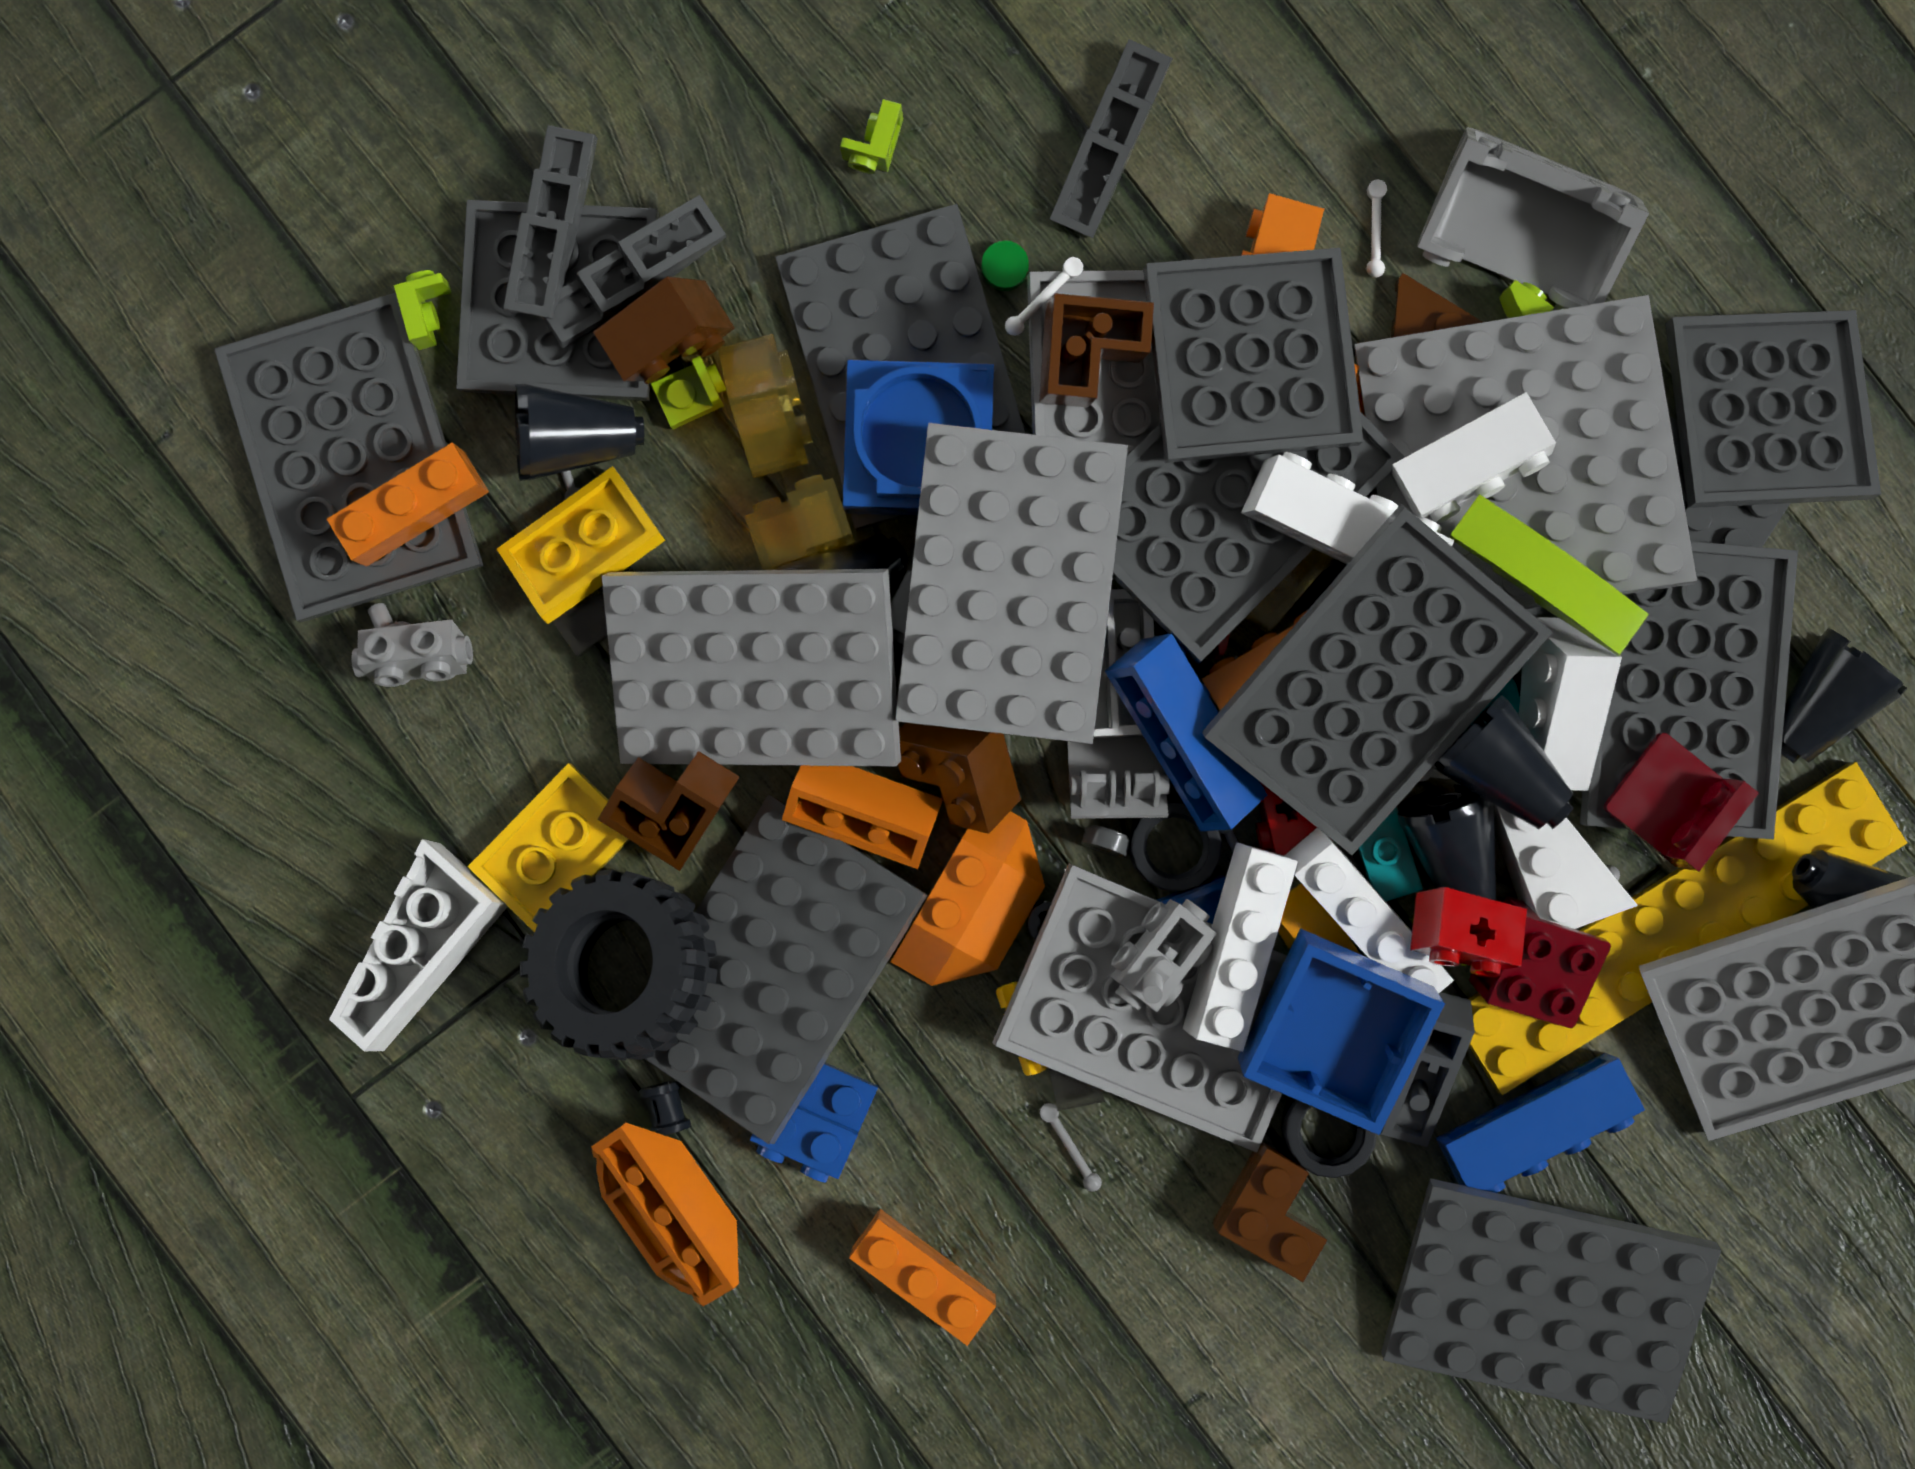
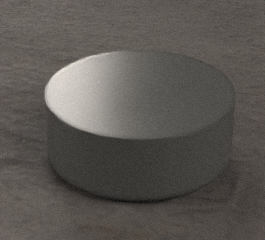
(1106, 841)

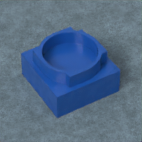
(889, 426)
(1340, 1031)

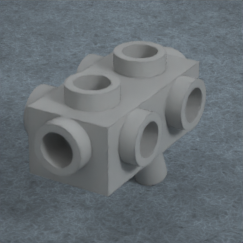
(407, 651)
(1154, 966)

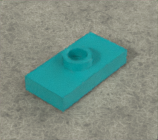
(1389, 860)

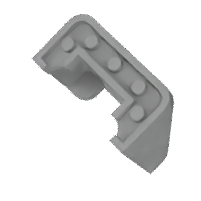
(1532, 221)

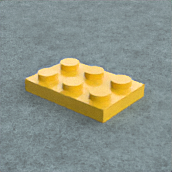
(579, 541)
(549, 845)

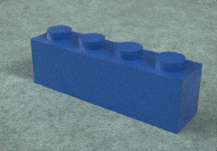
(1171, 714)
(1542, 1124)

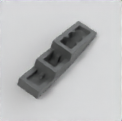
(1111, 138)
(550, 223)
(633, 269)

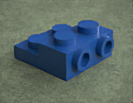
(823, 1124)

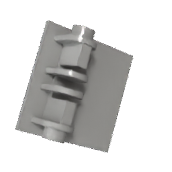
(1116, 779)

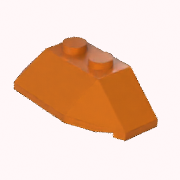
(974, 905)
(669, 1211)

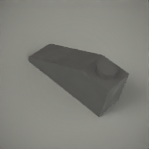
(1433, 1074)

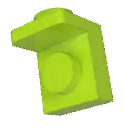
(882, 133)
(421, 316)
(690, 393)

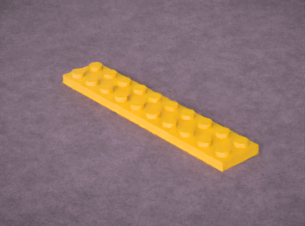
(1735, 891)

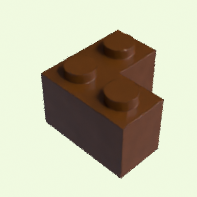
(660, 325)
(1082, 333)
(967, 766)
(666, 813)
(1258, 1215)

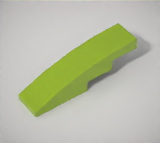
(1549, 575)

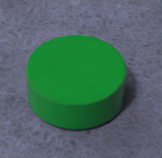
(1005, 265)

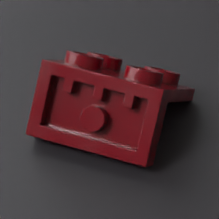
(1678, 803)
(1554, 972)

